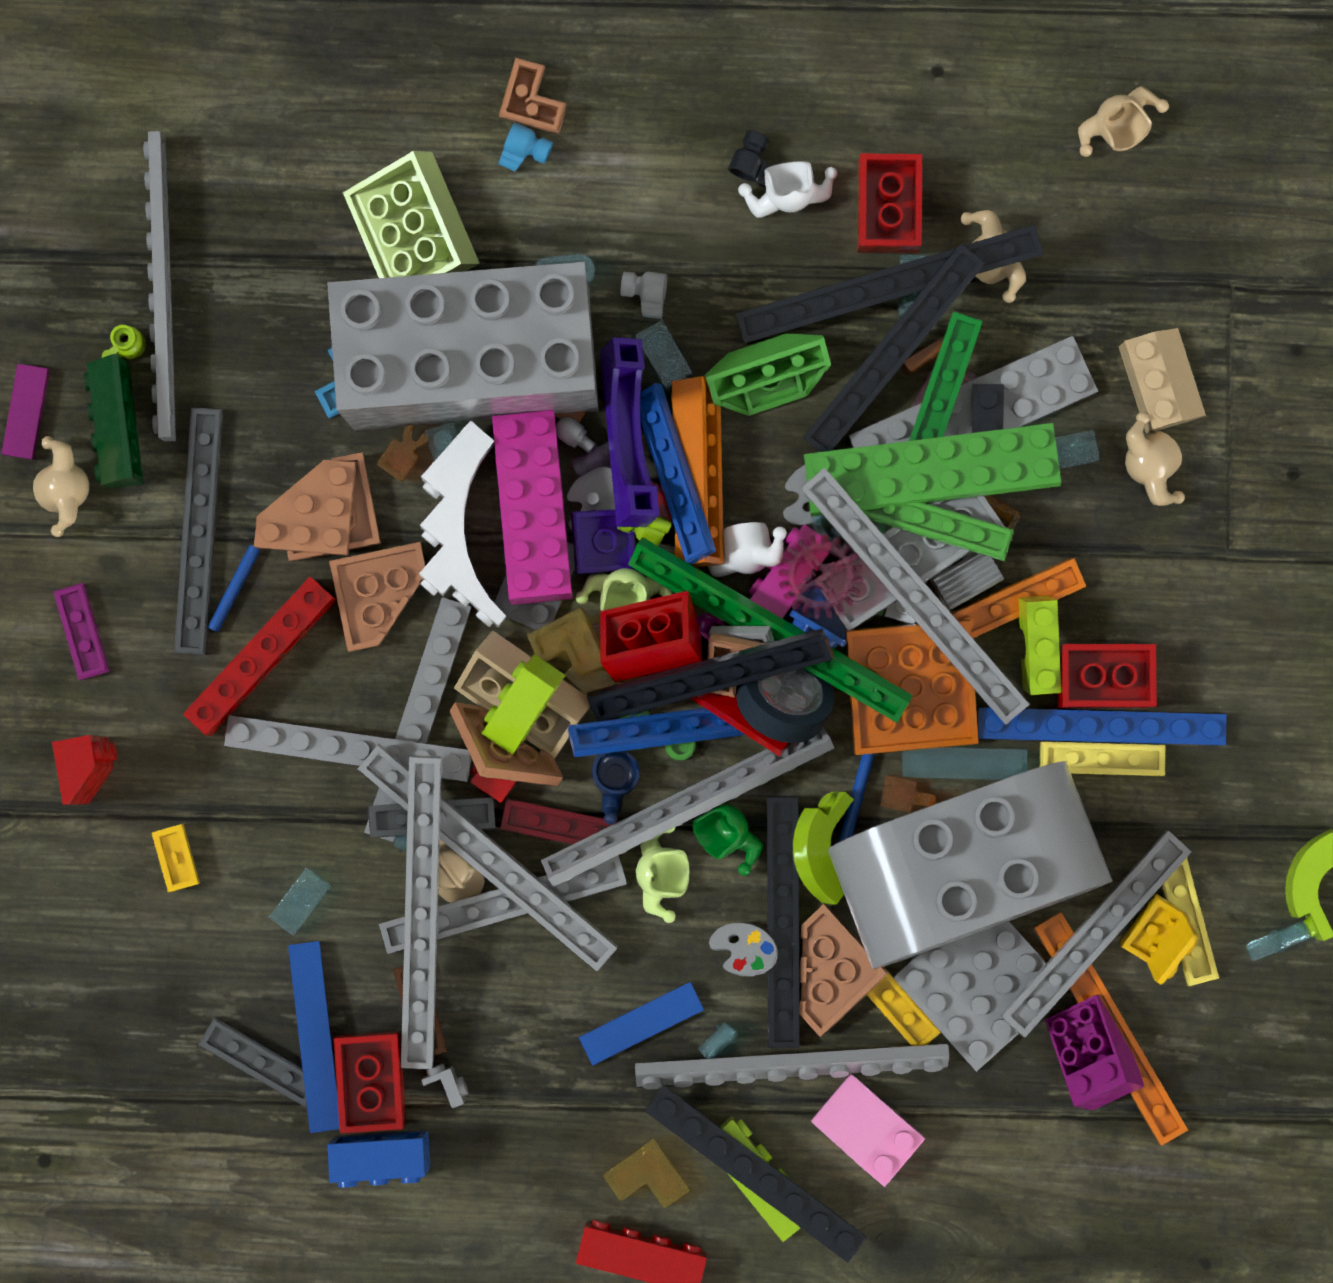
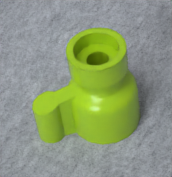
(126, 342)
(653, 532)

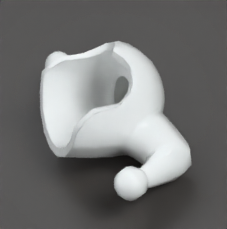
(788, 189)
(749, 549)

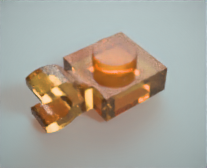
(901, 794)

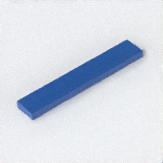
(675, 475)
(648, 731)
(314, 1036)

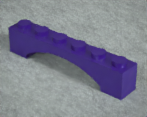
(632, 488)

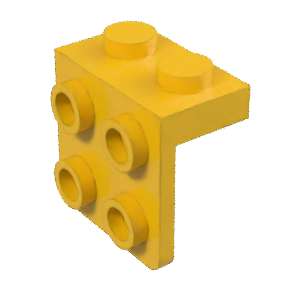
(1161, 938)

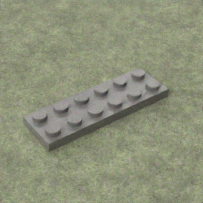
(922, 554)

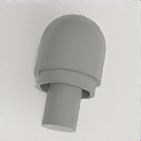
(573, 434)

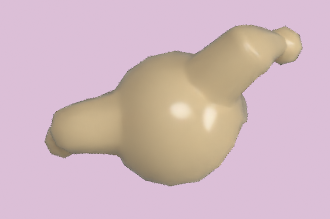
(1121, 120)
(1014, 272)
(1152, 461)
(61, 485)

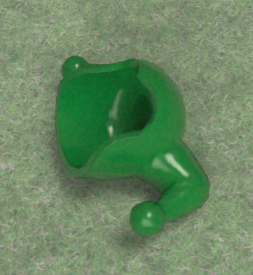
(724, 831)

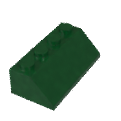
(114, 422)

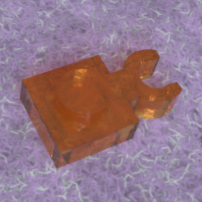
(400, 457)

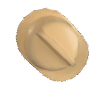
(457, 876)

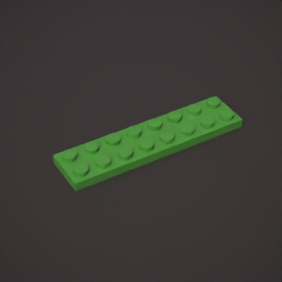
(942, 467)

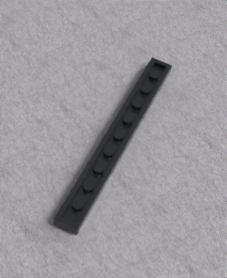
(880, 285)

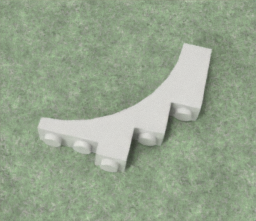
(451, 479)

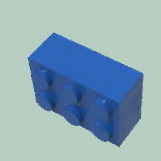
(378, 1158)

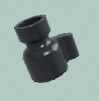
(747, 160)

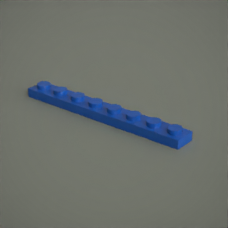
(1105, 726)

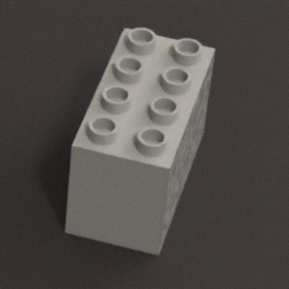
(462, 346)

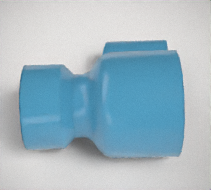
(521, 143)

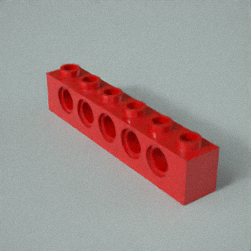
(259, 657)

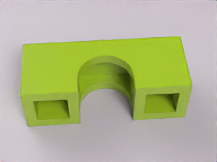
(1042, 661)

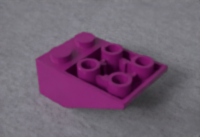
(1093, 1054)

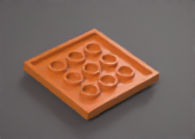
(942, 699)

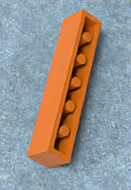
(700, 436)

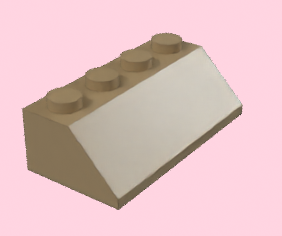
(490, 672)

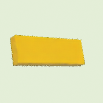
(903, 1012)

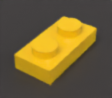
(175, 858)

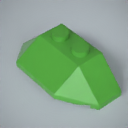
(768, 373)

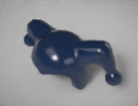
(614, 776)

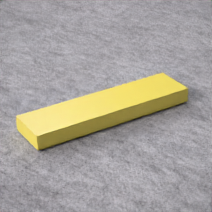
(1106, 758)
(1180, 891)

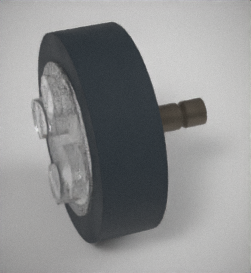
(787, 705)

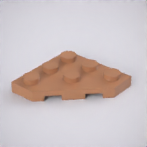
(312, 513)
(364, 524)
(375, 591)
(494, 761)
(832, 970)

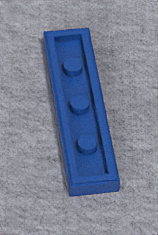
(641, 1023)

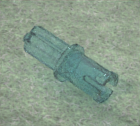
(1277, 941)

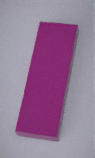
(25, 411)
(81, 631)

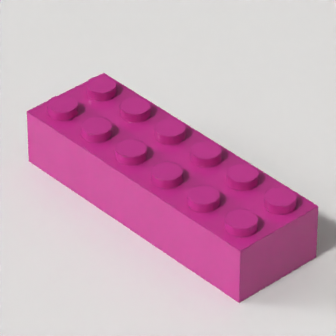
(532, 507)

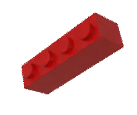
(639, 1256)

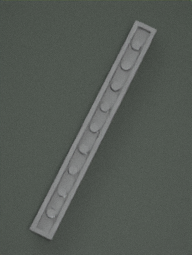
(160, 299)
(914, 596)
(680, 808)
(497, 865)
(421, 912)
(801, 1065)

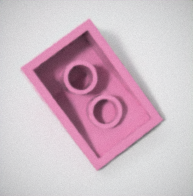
(868, 1130)

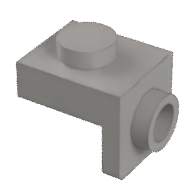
(454, 1087)

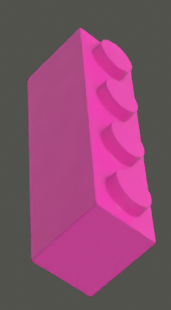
(768, 592)

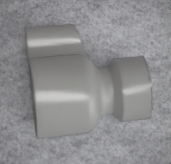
(650, 288)

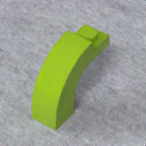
(811, 843)
(1303, 884)

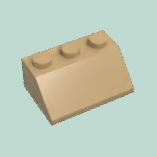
(1162, 379)

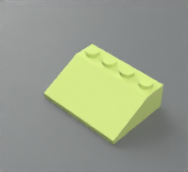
(410, 220)

